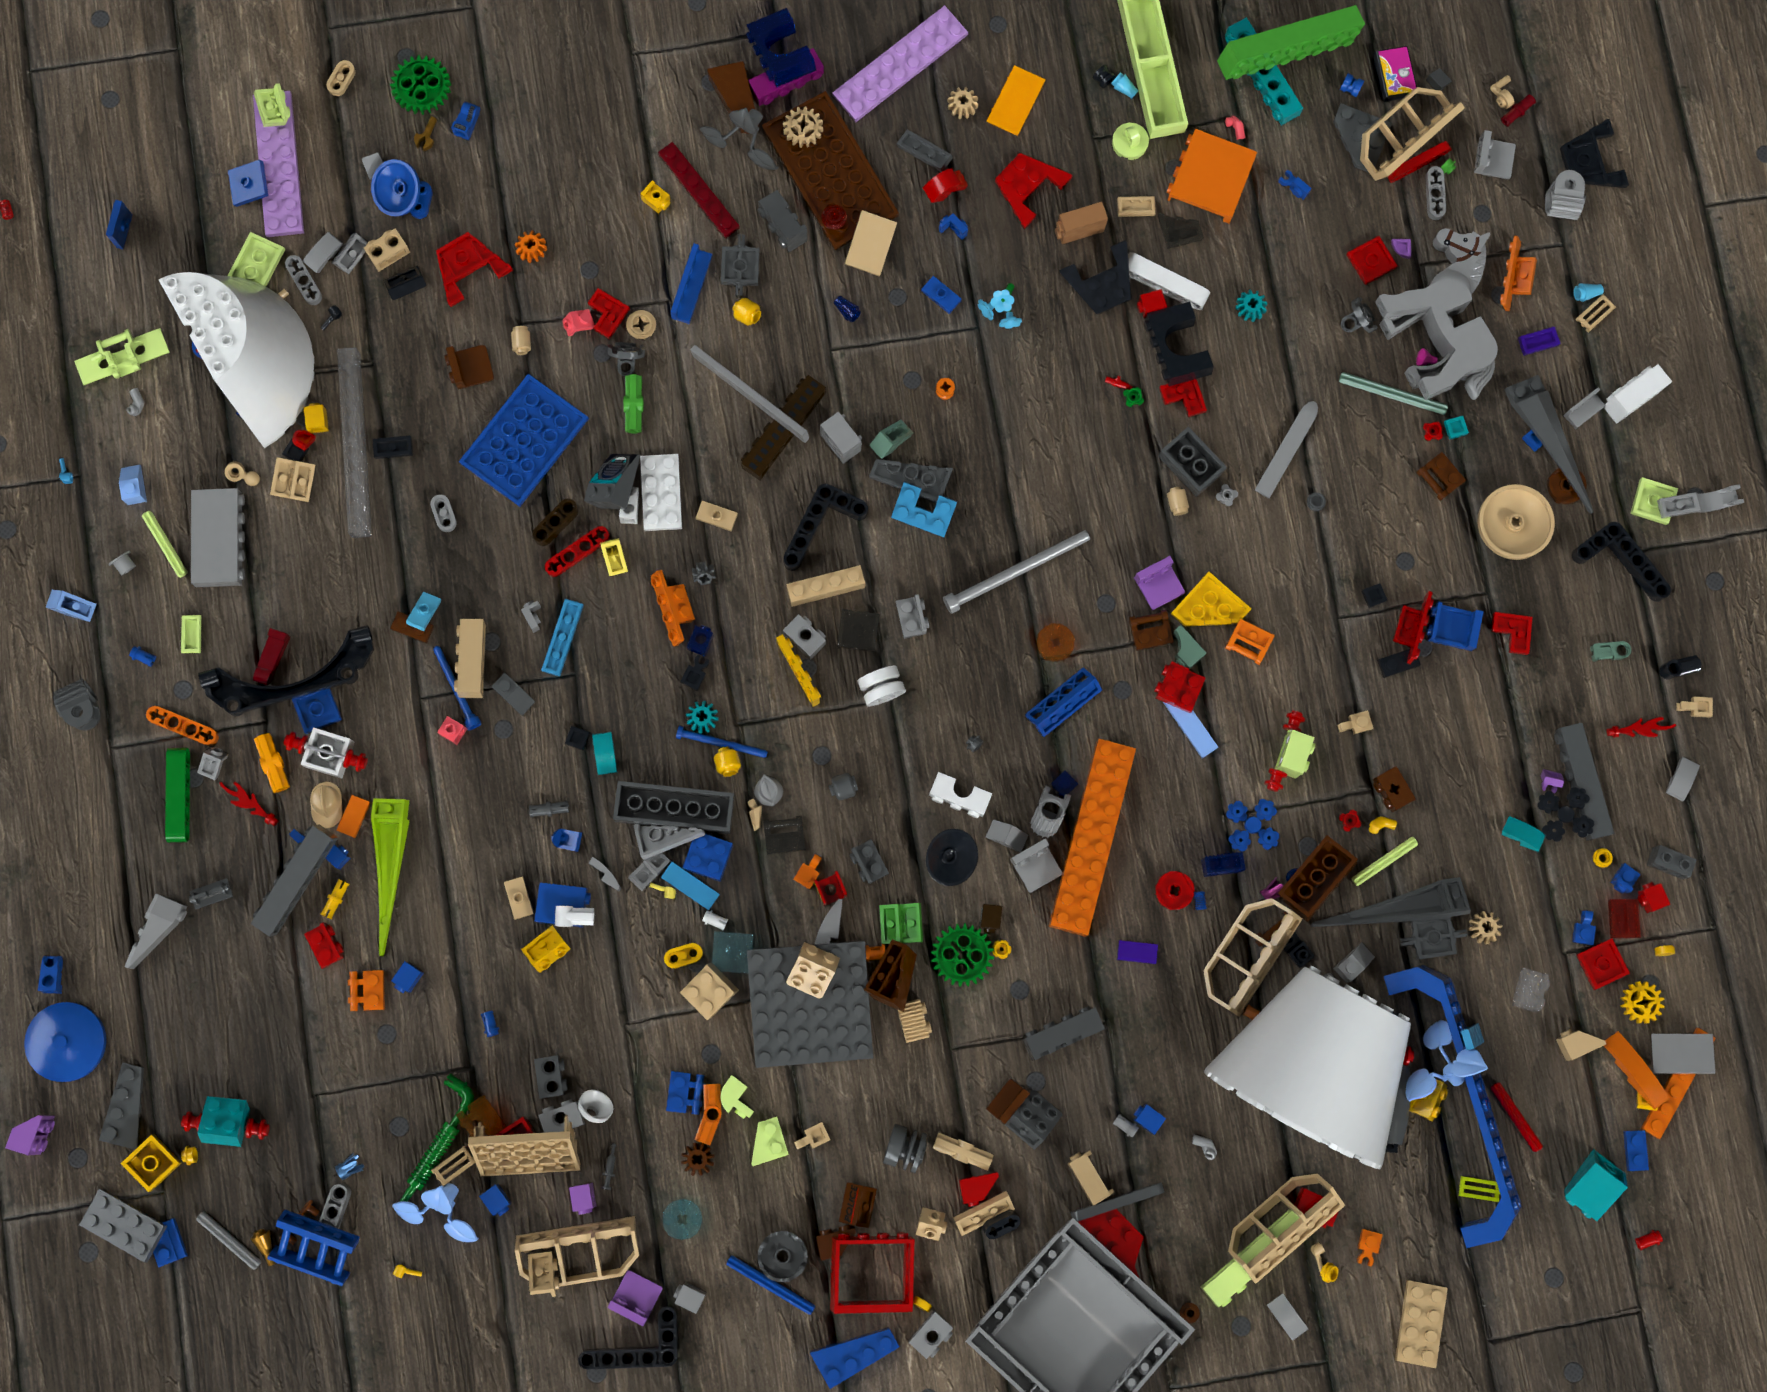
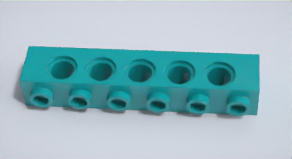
(1273, 76)

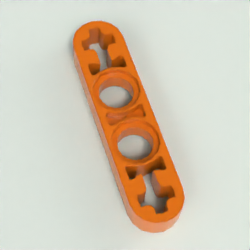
(182, 725)

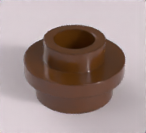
(1196, 1313)

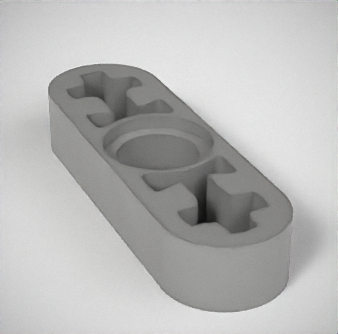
(1440, 185)
(303, 272)

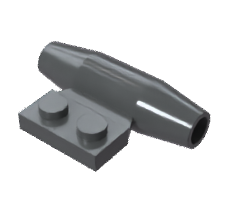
(1401, 1111)

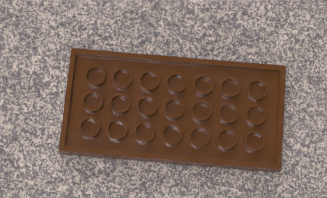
(831, 170)

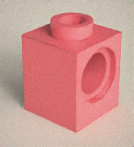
(452, 730)

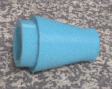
(1124, 85)
(1587, 291)

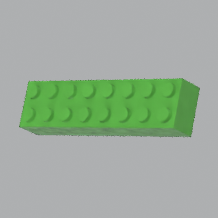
(1290, 42)

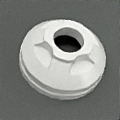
(597, 1102)

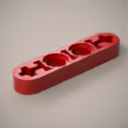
(1420, 161)
(575, 548)

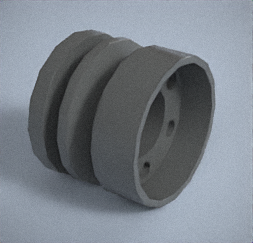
(905, 1148)

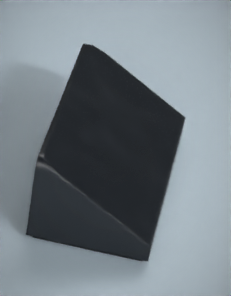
(404, 283)

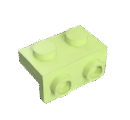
(272, 106)

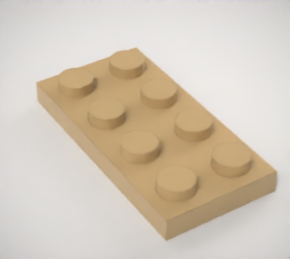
(1421, 1324)

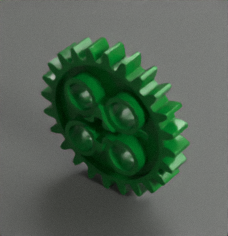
(420, 84)
(976, 943)

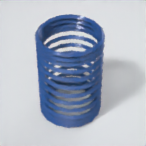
(1202, 895)

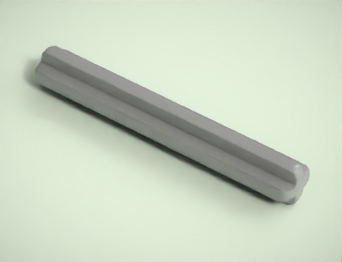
(228, 1240)

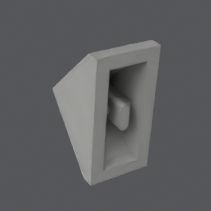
(1007, 835)

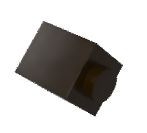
(990, 918)

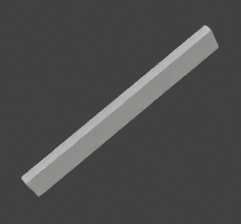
(750, 393)

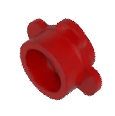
(1436, 426)
(1347, 826)

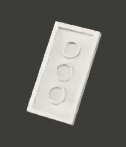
(661, 492)

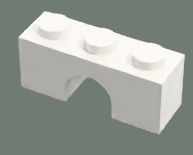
(944, 791)

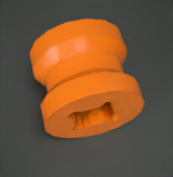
(946, 392)

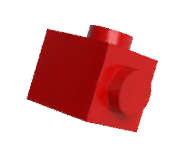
(1151, 302)
(1653, 897)

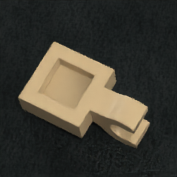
(1698, 706)
(1357, 722)
(814, 1136)

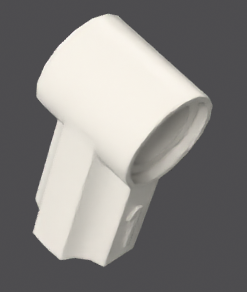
(568, 916)

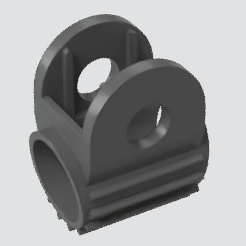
(76, 698)

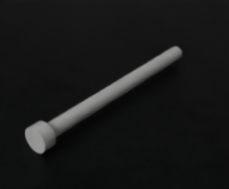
(954, 601)

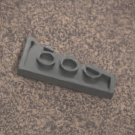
(123, 1115)

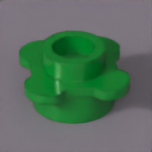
(1133, 392)

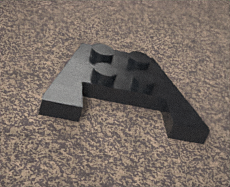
(1585, 158)
(1106, 288)

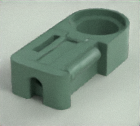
(1609, 650)

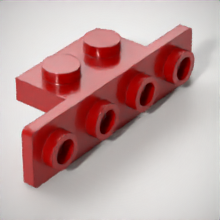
(1411, 625)

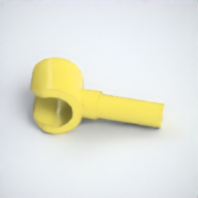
(669, 891)

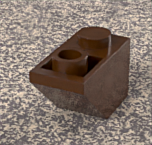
(825, 1241)

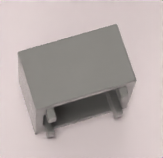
(840, 437)

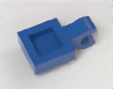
(1297, 186)
(1584, 932)

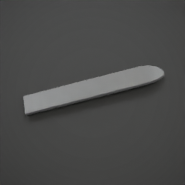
(1287, 449)

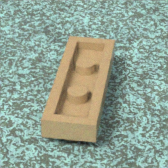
(981, 1213)

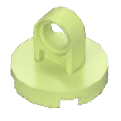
(1130, 141)

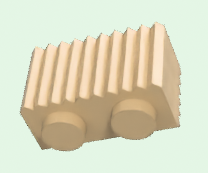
(914, 1022)

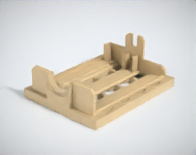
(543, 1151)

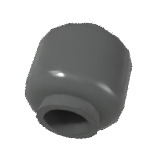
(843, 786)

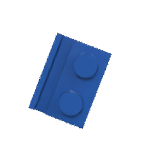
(170, 1246)

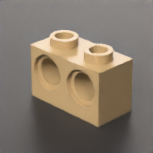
(389, 254)

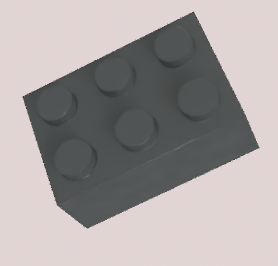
(1192, 461)

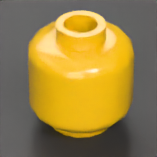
(746, 311)
(727, 761)

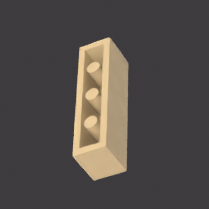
(825, 585)
(471, 658)

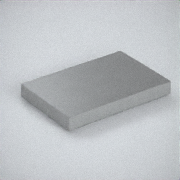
(1683, 1054)

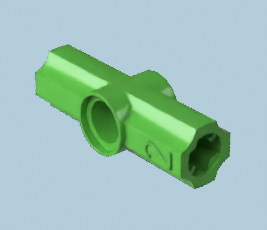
(633, 404)

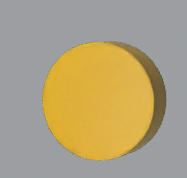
(1664, 950)
(922, 1304)

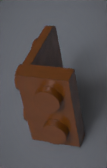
(469, 366)

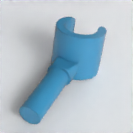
(66, 477)

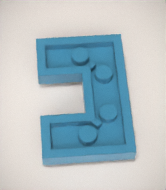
(934, 522)

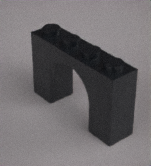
(1175, 367)

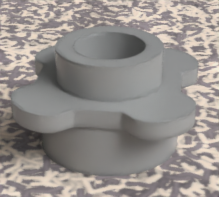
(1226, 500)

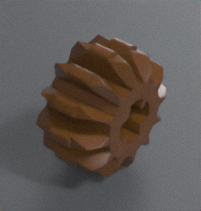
(697, 1166)

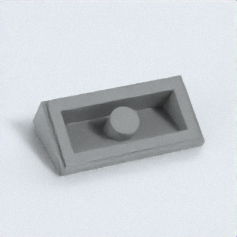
(350, 253)

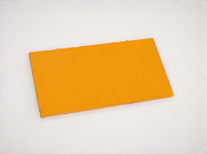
(1016, 100)

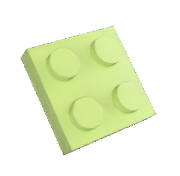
(1646, 498)

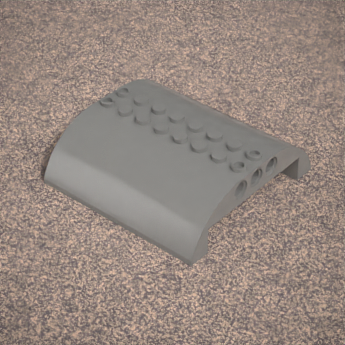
(1077, 1322)

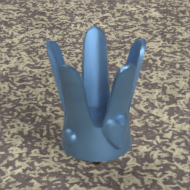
(348, 1167)

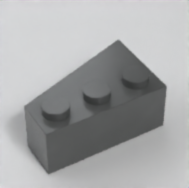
(782, 221)

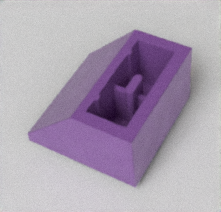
(31, 1135)

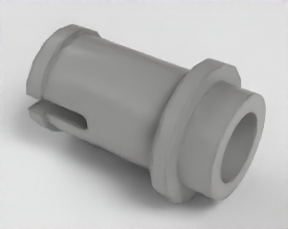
(1125, 1125)

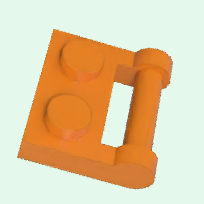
(1252, 635)

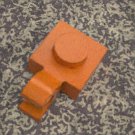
(807, 874)

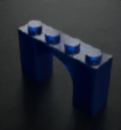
(780, 67)

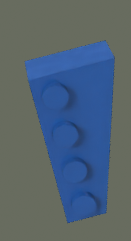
(850, 1356)

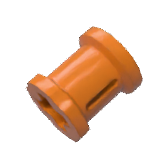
(874, 952)

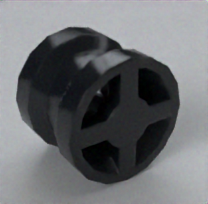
(1104, 76)

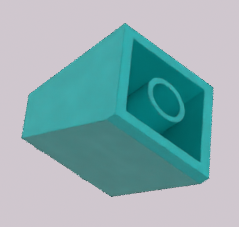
(1596, 1186)

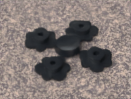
(1565, 814)

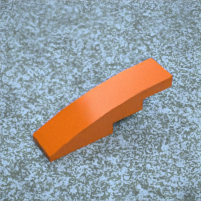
(1637, 1070)

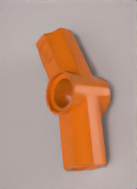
(708, 1127)

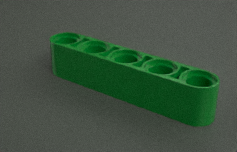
(177, 795)

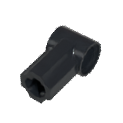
(1680, 667)

